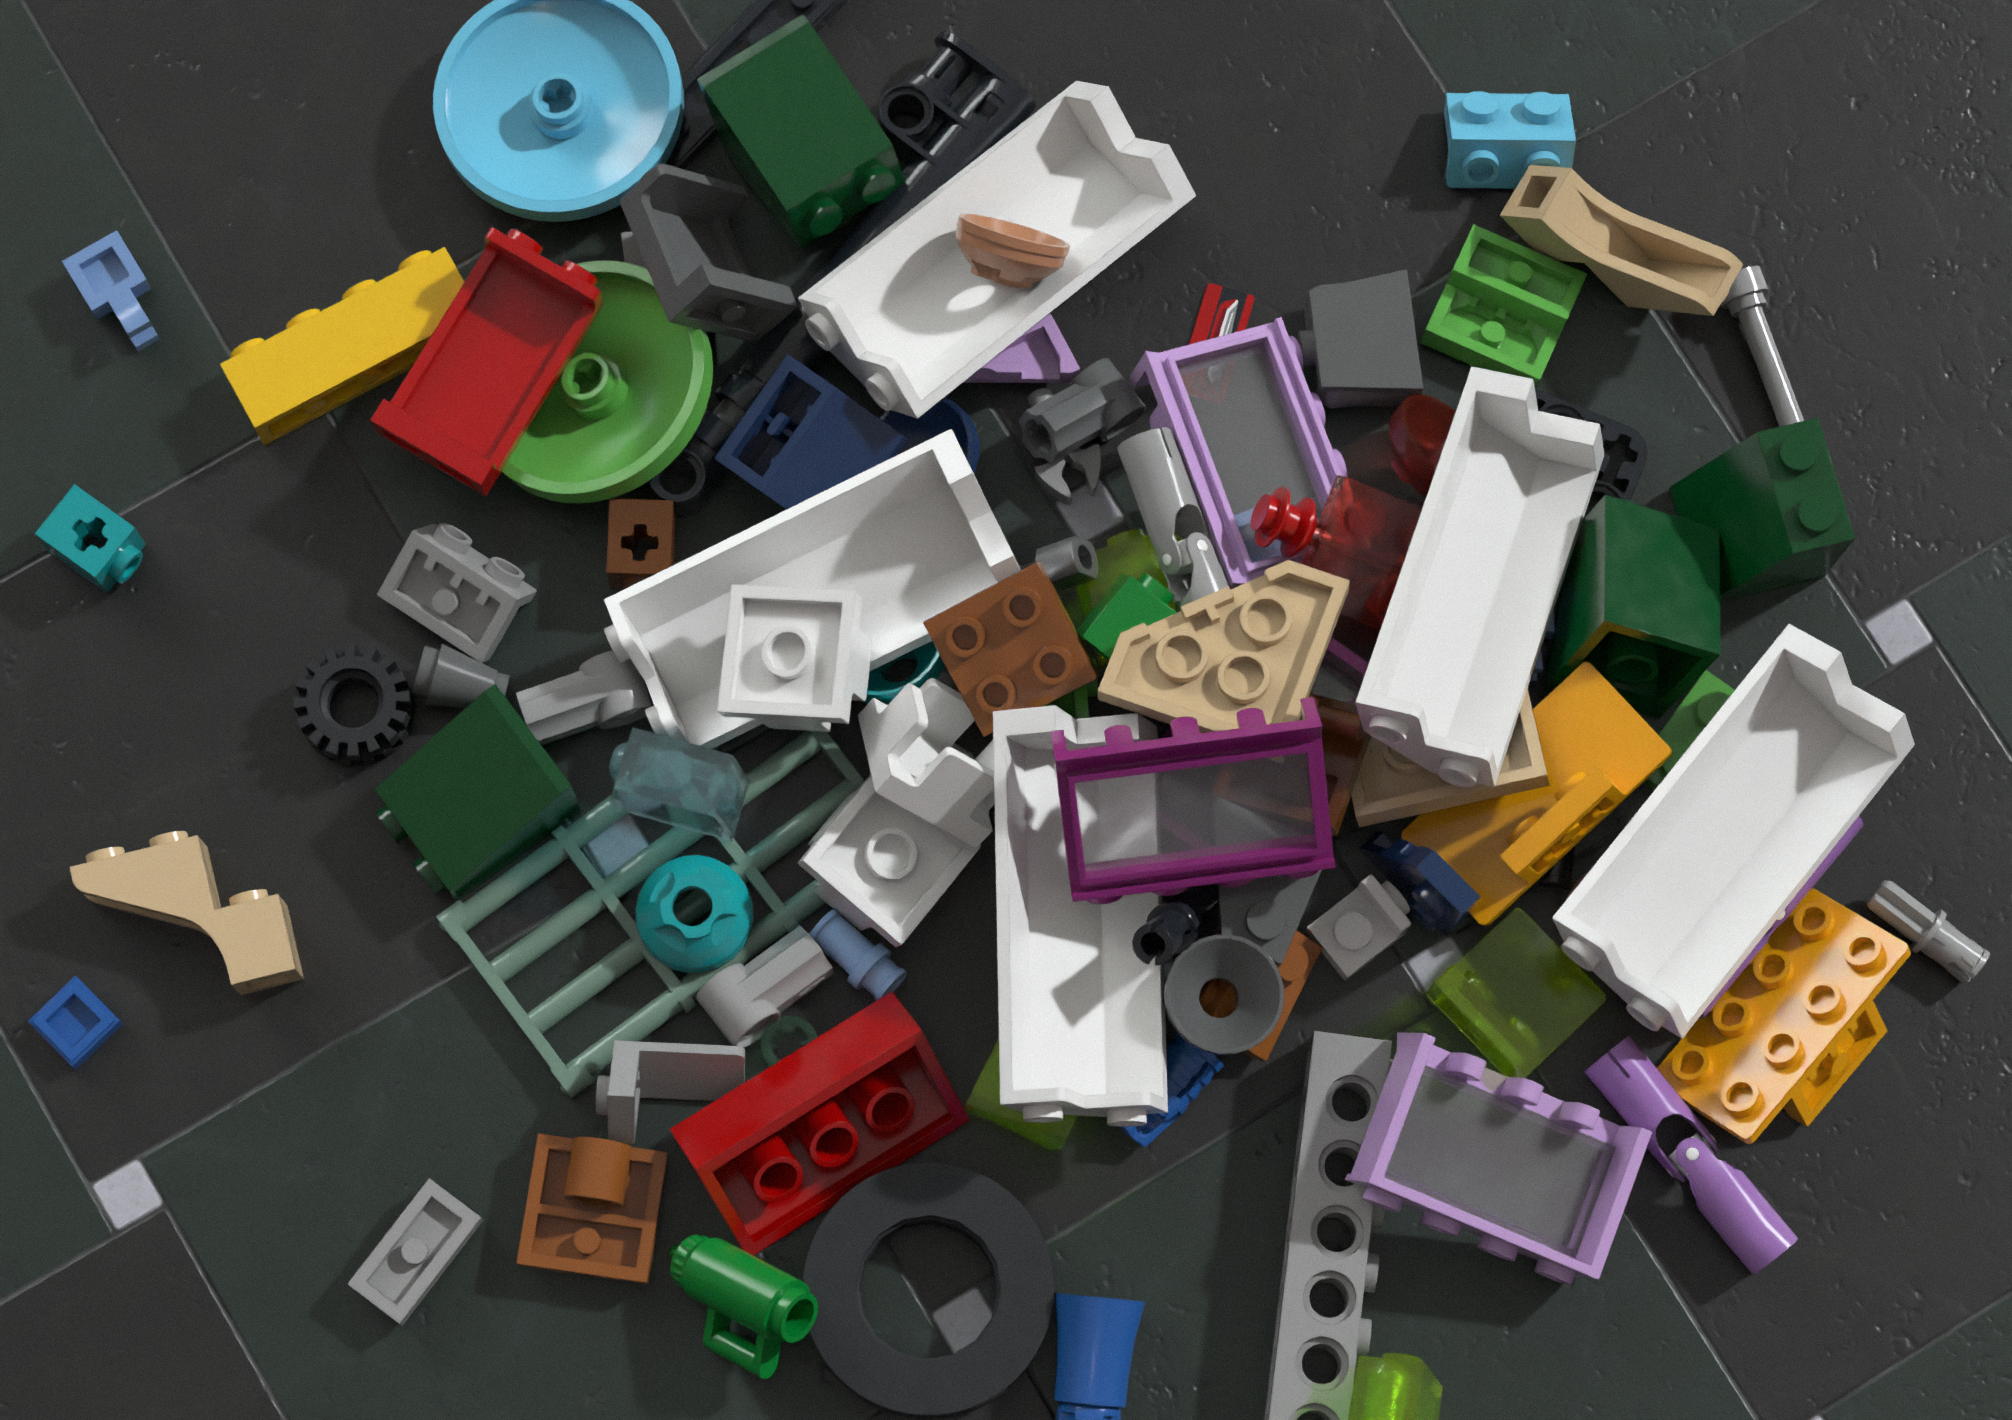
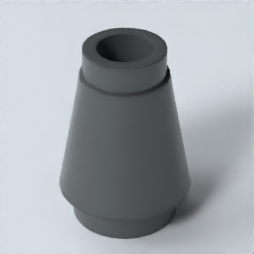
(453, 678)

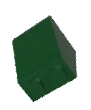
(800, 132)
(1773, 509)
(1640, 604)
(476, 797)

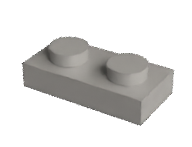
(415, 1251)

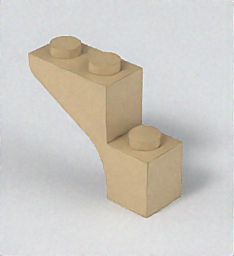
(1630, 254)
(178, 886)

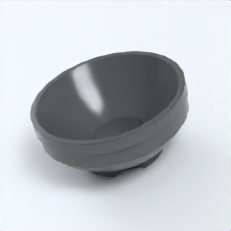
(1251, 976)

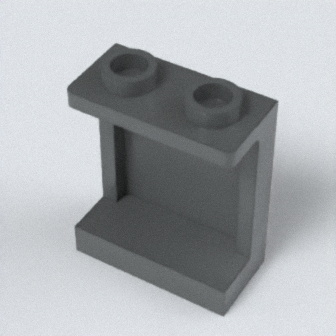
(694, 257)

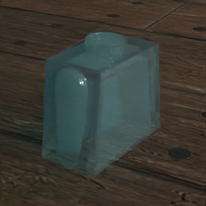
(678, 784)

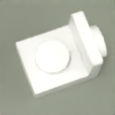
(1361, 926)

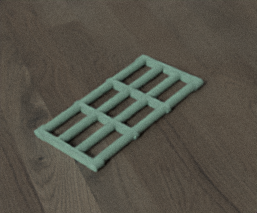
(605, 893)

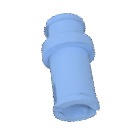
(853, 952)

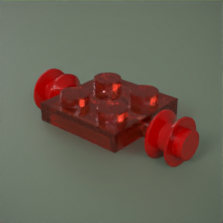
(1357, 538)

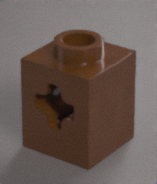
(635, 522)

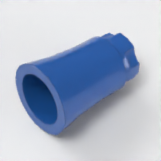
(1094, 1355)

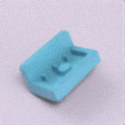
(1500, 135)

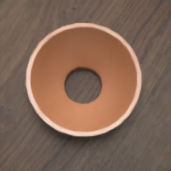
(1008, 250)

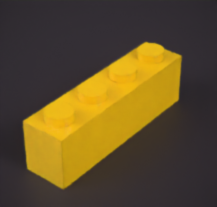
(344, 348)

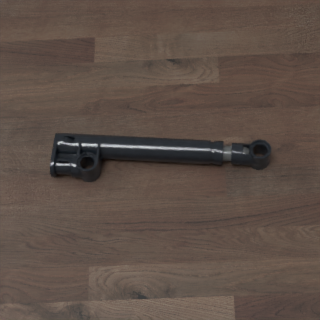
(963, 112)

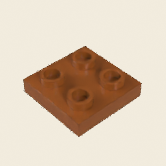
(1011, 646)
(593, 1208)

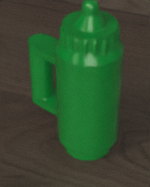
(745, 1291)

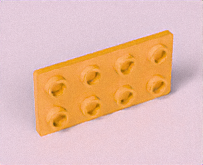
(1593, 759)
(1789, 1021)

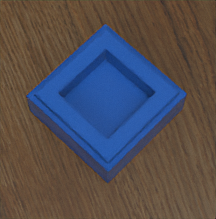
(75, 1022)

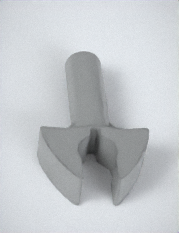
(1050, 474)

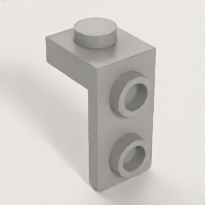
(663, 1073)

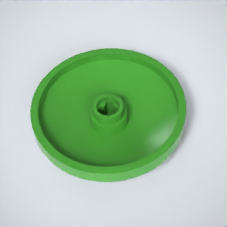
(621, 400)

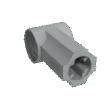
(597, 695)
(752, 996)

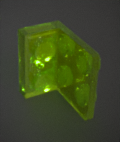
(1516, 995)

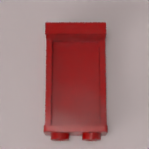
(491, 360)

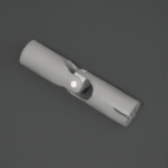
(1170, 506)

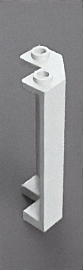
(911, 309)
(899, 534)
(1480, 580)
(1732, 833)
(1073, 998)

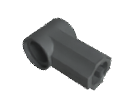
(1089, 407)

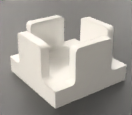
(793, 656)
(921, 766)
(882, 863)

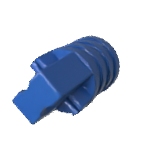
(1187, 1074)

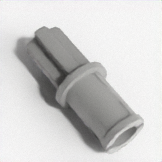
(1928, 931)

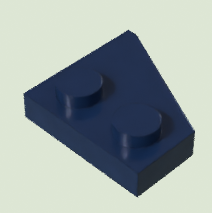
(1434, 889)

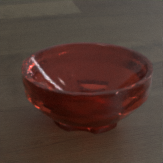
(1418, 437)

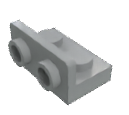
(456, 589)

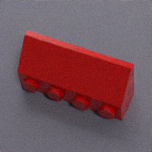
(820, 1123)

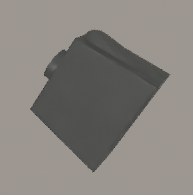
(1362, 342)

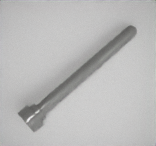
(1746, 302)

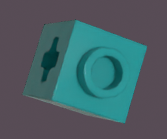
(75, 521)

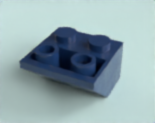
(805, 437)

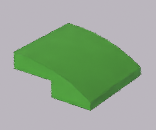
(1503, 306)

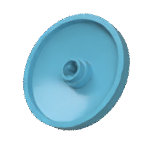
(557, 104)

